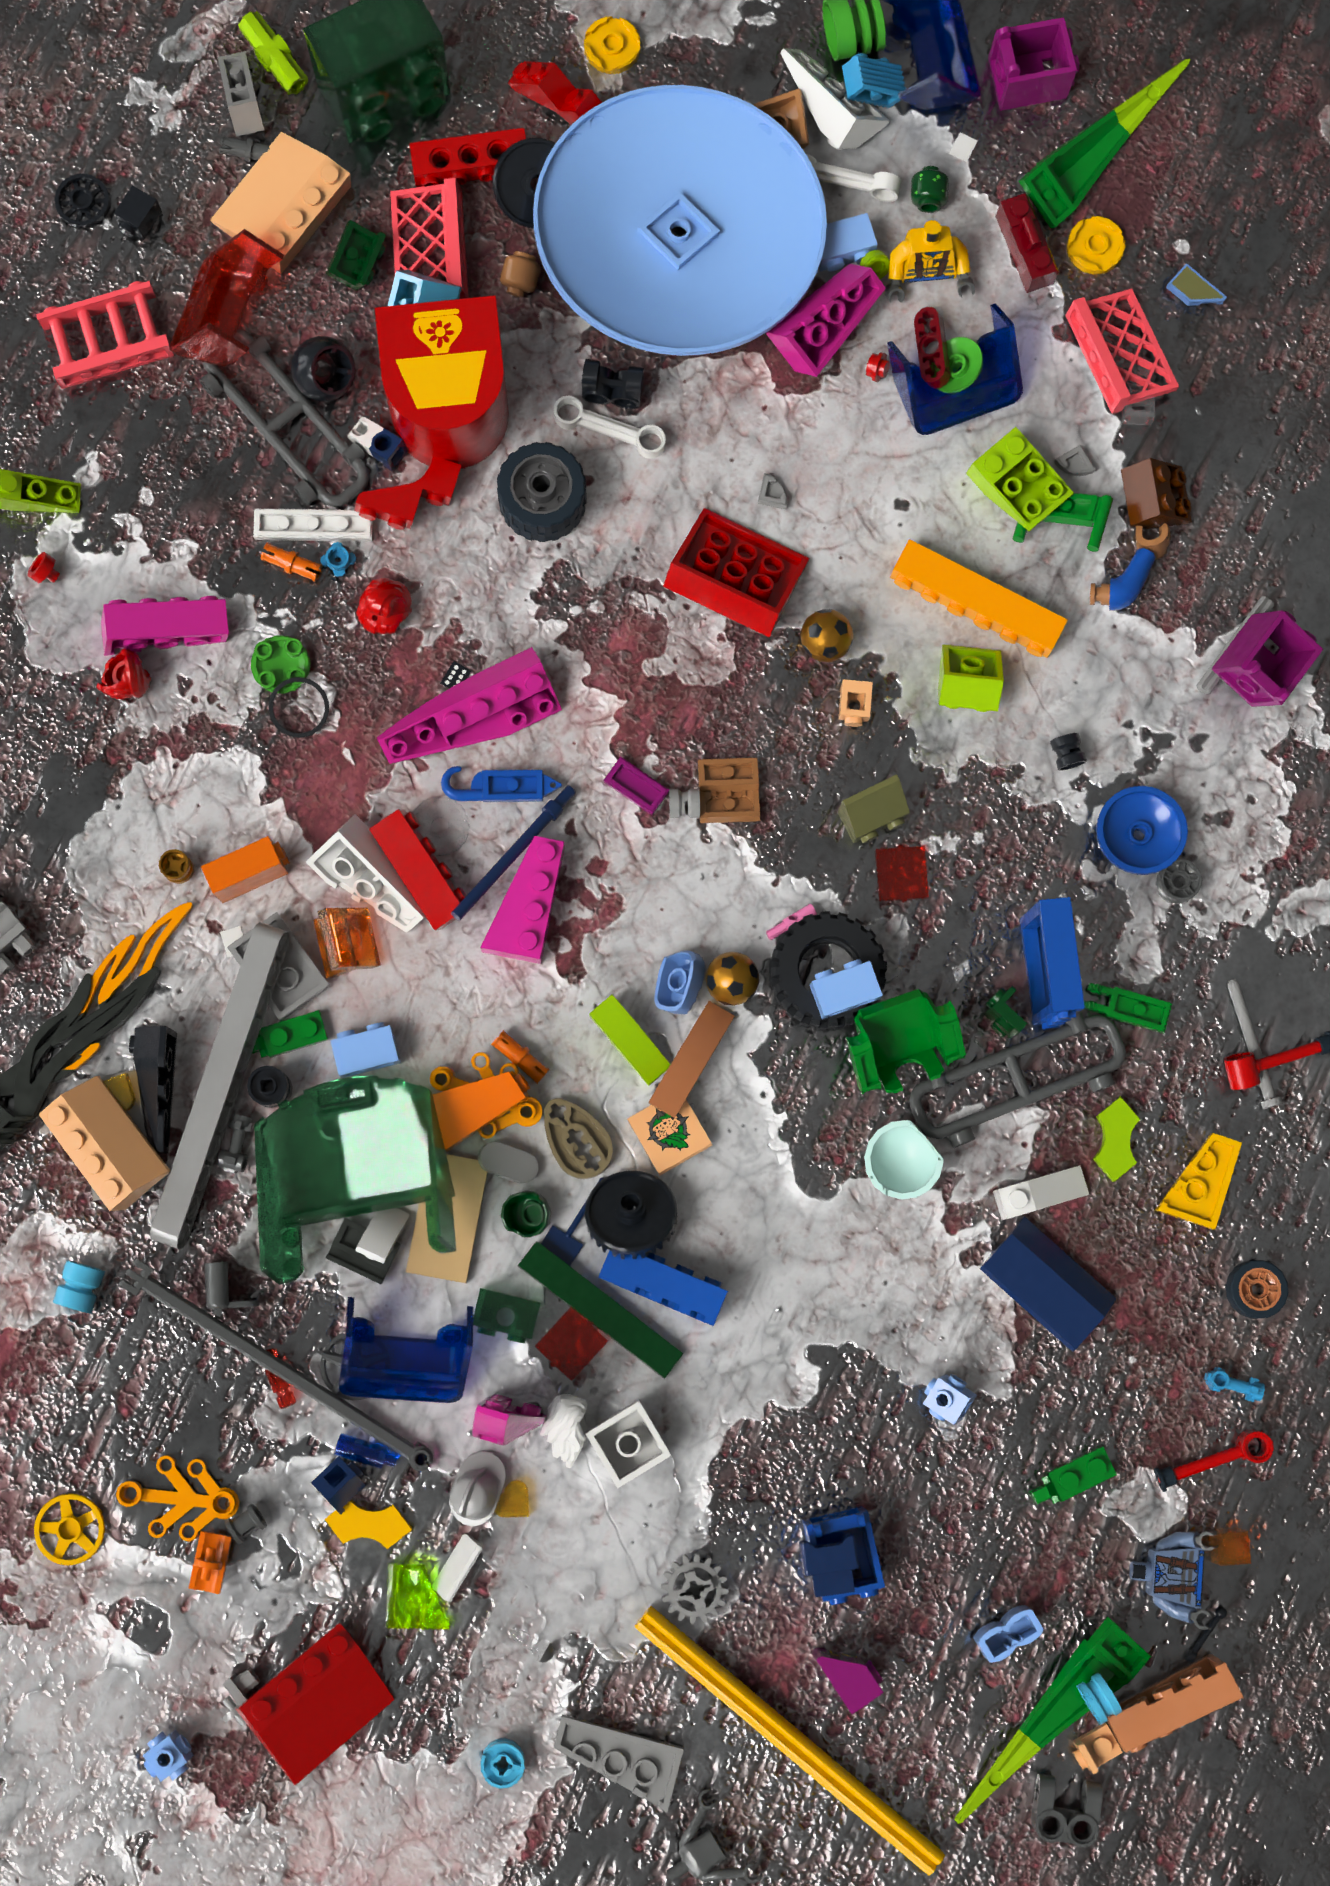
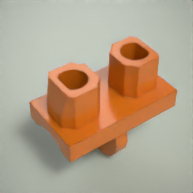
(210, 1562)

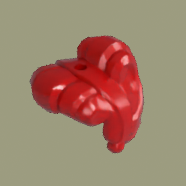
(384, 606)
(125, 676)

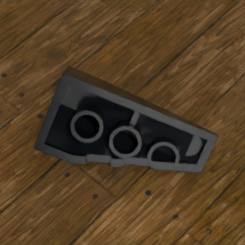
(155, 1066)

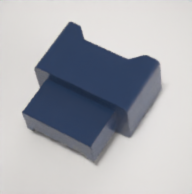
(830, 1565)

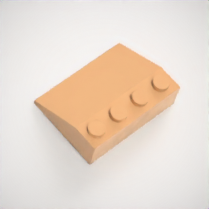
(284, 197)

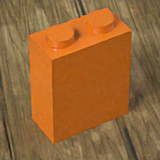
(246, 869)

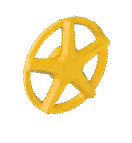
(69, 1529)

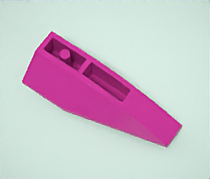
(475, 710)
(502, 1422)

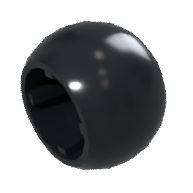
(337, 370)

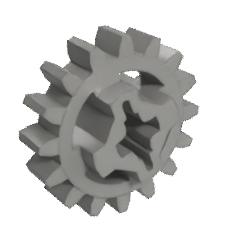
(680, 1594)

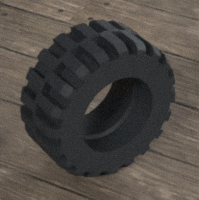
(797, 941)

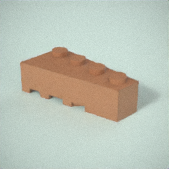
(1174, 1703)

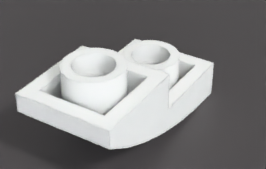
(382, 1234)

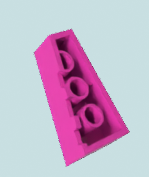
(826, 319)

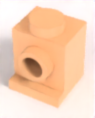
(857, 692)

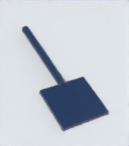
(562, 1243)

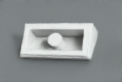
(457, 1567)

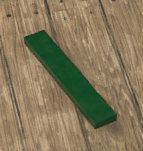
(600, 1309)

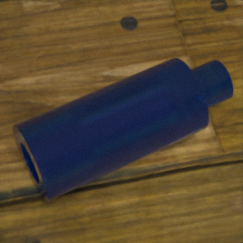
(364, 1452)

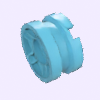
(1099, 1698)
(514, 1756)

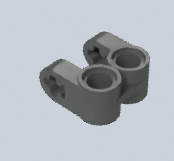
(1066, 1818)

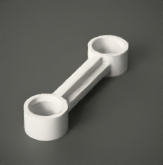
(881, 185)
(609, 427)

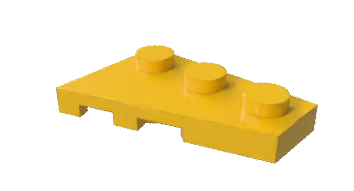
(1204, 1183)

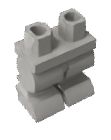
(12, 935)

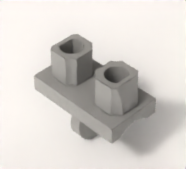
(239, 1689)

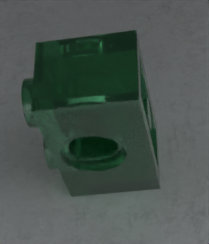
(489, 1305)

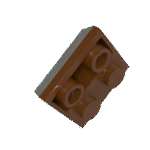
(1156, 494)

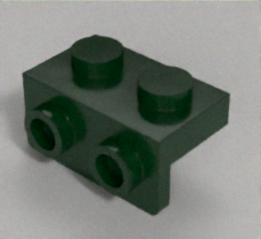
(356, 256)
(1003, 1018)

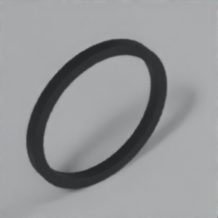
(293, 734)

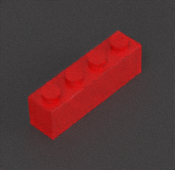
(418, 867)

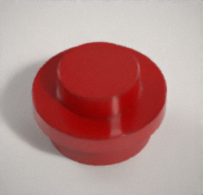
(877, 366)

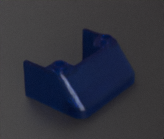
(940, 53)
(995, 387)
(403, 1365)

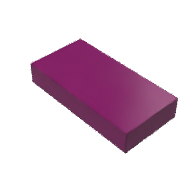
(636, 786)

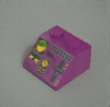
(851, 1677)

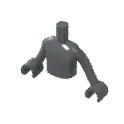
(705, 1852)

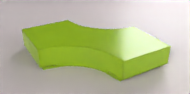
(1115, 1152)

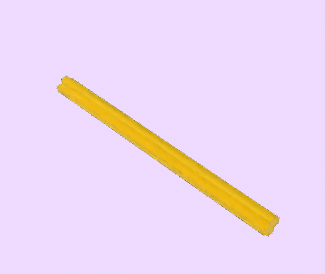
(790, 1740)

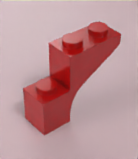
(551, 88)
(399, 503)

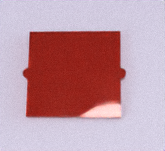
(901, 873)
(571, 1343)

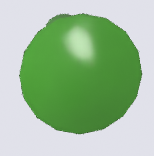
(279, 660)

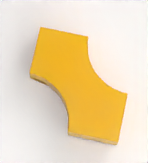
(383, 1525)

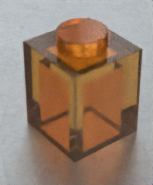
(1232, 1548)

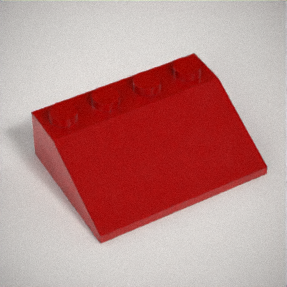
(735, 572)
(316, 1703)

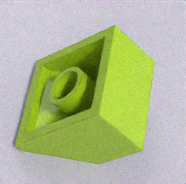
(970, 678)

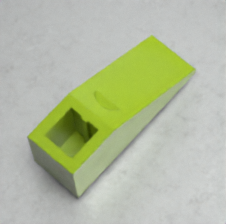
(38, 493)

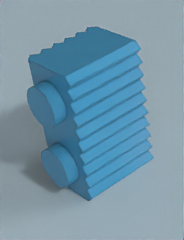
(873, 80)

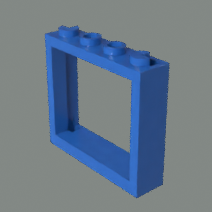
(1052, 962)

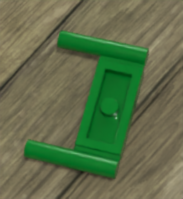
(1080, 511)

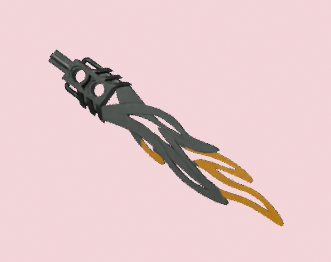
(85, 1032)

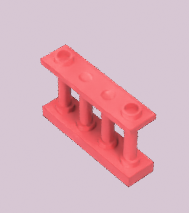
(101, 363)

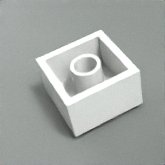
(628, 1443)

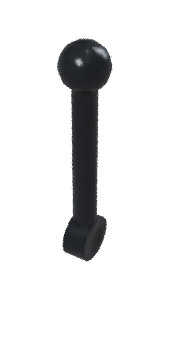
(1220, 1613)

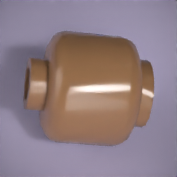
(520, 274)

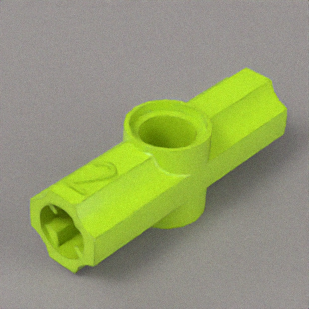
(273, 53)

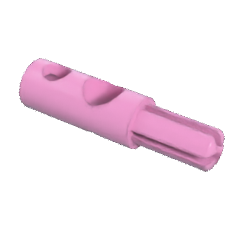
(788, 921)

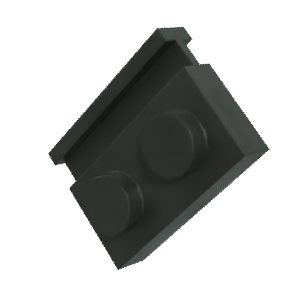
(344, 1253)

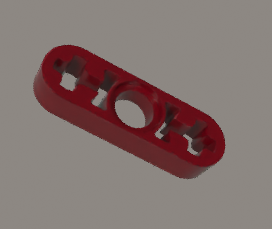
(923, 339)

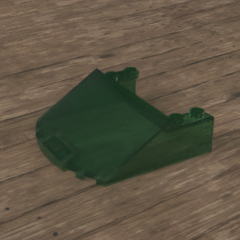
(346, 1154)

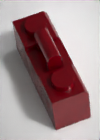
(1026, 243)

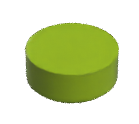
(877, 261)

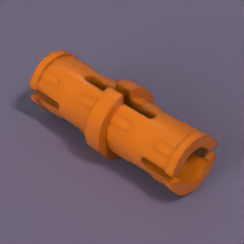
(291, 562)
(520, 1056)

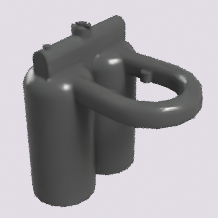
(218, 1290)

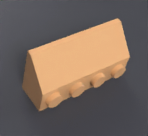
(104, 1144)

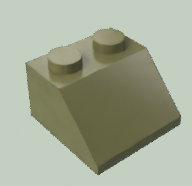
(874, 810)

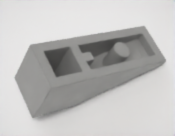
(240, 94)

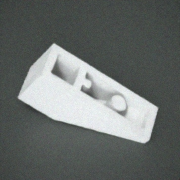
(1040, 1192)

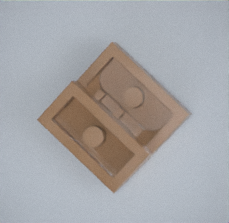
(729, 790)

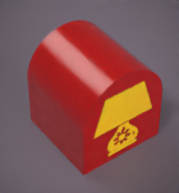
(444, 377)

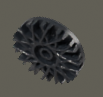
(513, 177)
(631, 1213)

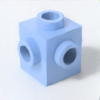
(955, 1405)
(173, 1745)

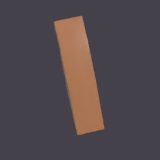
(691, 1059)

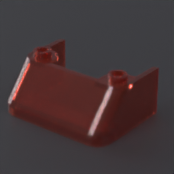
(220, 298)

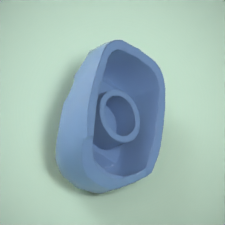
(679, 982)

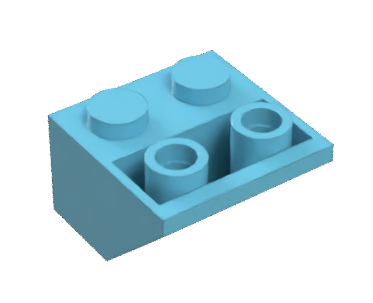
(414, 287)

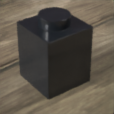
(137, 213)

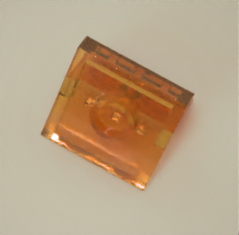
(346, 940)

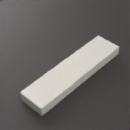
(311, 525)

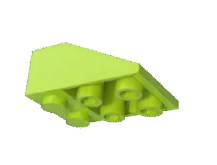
(1019, 480)

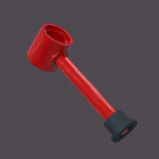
(1244, 1069)
(1168, 1477)

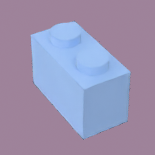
(847, 242)
(845, 989)
(365, 1050)

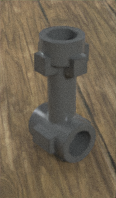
(232, 1159)

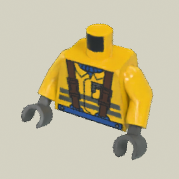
(928, 256)

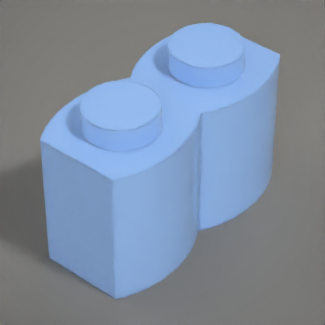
(1000, 1638)

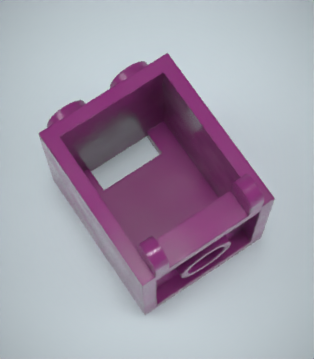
(1018, 65)
(1255, 671)

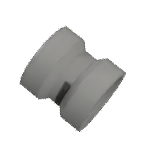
(677, 803)

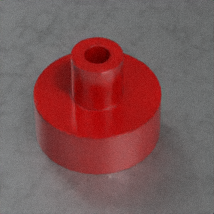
(43, 568)

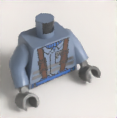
(1176, 1575)

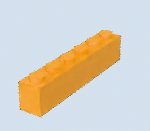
(978, 599)

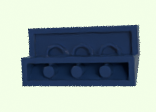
(1048, 1284)

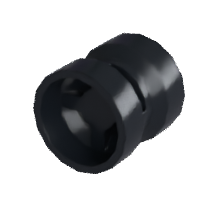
(1068, 751)

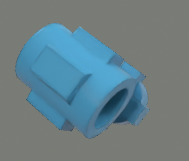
(1219, 1379)

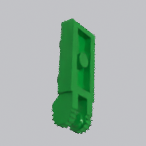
(1131, 1007)

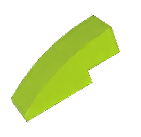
(629, 1039)

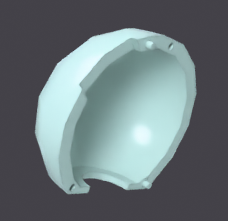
(902, 1160)

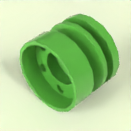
(851, 25)

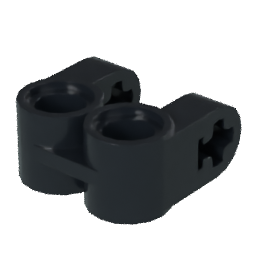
(604, 386)

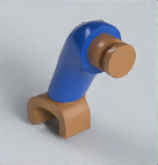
(1125, 588)

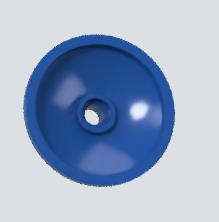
(1152, 814)

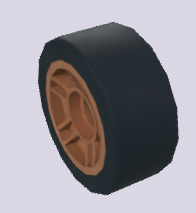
(1273, 1289)

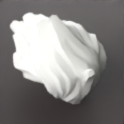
(566, 1427)

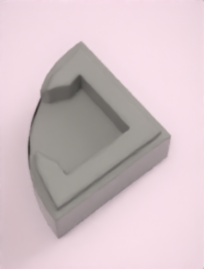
(1075, 462)
(772, 493)

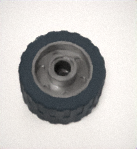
(542, 491)

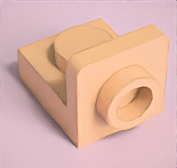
(1096, 1748)

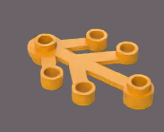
(509, 1119)
(184, 1499)

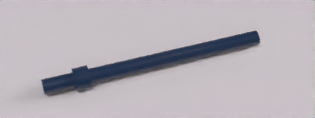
(550, 811)

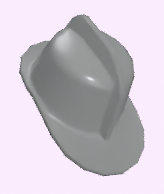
(477, 1488)

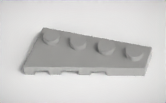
(625, 1758)

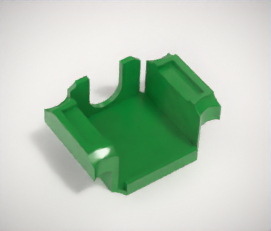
(902, 1033)

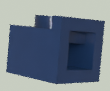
(339, 1483)

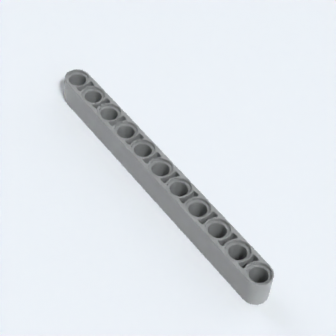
(220, 1086)

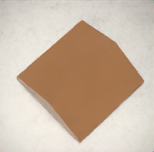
(789, 113)

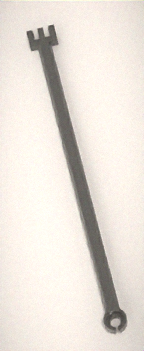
(273, 1364)

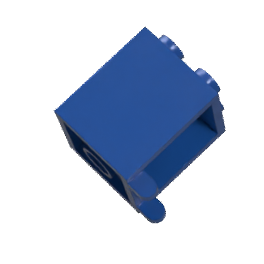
(831, 1528)

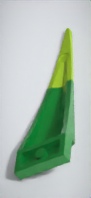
(1070, 171)
(1106, 1652)

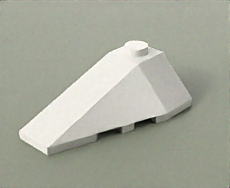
(841, 120)
(360, 866)

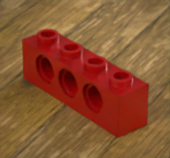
(455, 151)

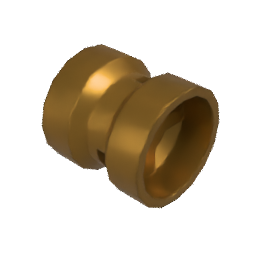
(172, 862)

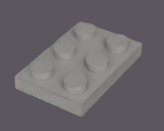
(298, 977)

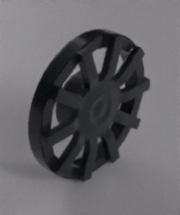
(82, 200)

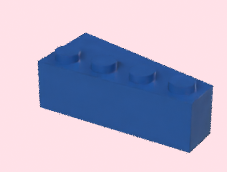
(666, 1285)

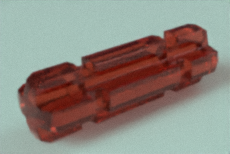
(280, 1387)

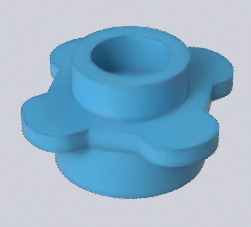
(335, 551)

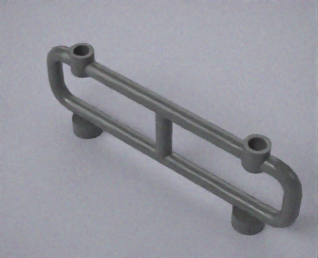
(309, 487)
(1098, 1077)

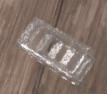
(1139, 417)

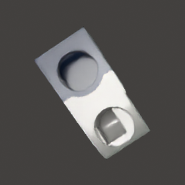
(378, 443)

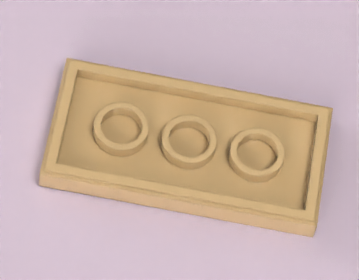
(469, 1188)

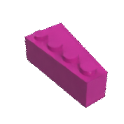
(163, 623)
(526, 910)

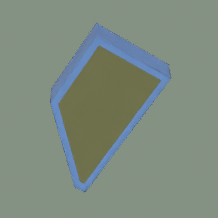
(1194, 288)

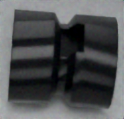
(269, 1086)

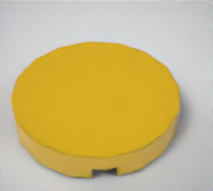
(612, 45)
(1095, 245)

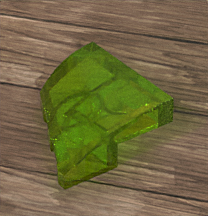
(412, 1599)

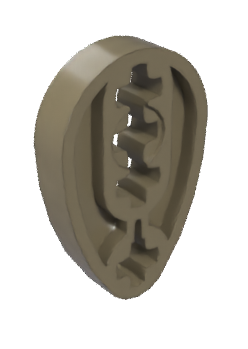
(565, 1153)

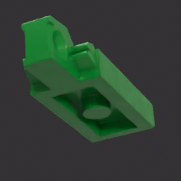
(290, 1035)
(1075, 1476)

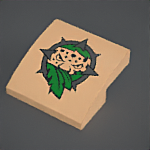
(669, 1139)

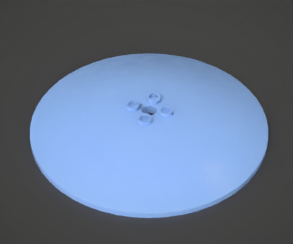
(692, 164)

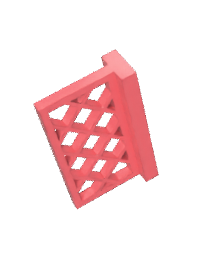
(452, 232)
(1099, 351)

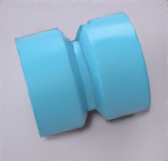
(78, 1288)

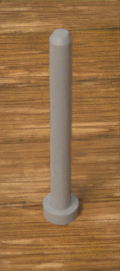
(1252, 1043)

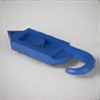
(502, 786)

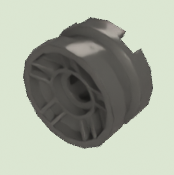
(1190, 883)

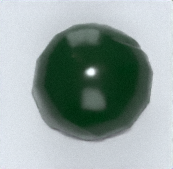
(526, 1213)

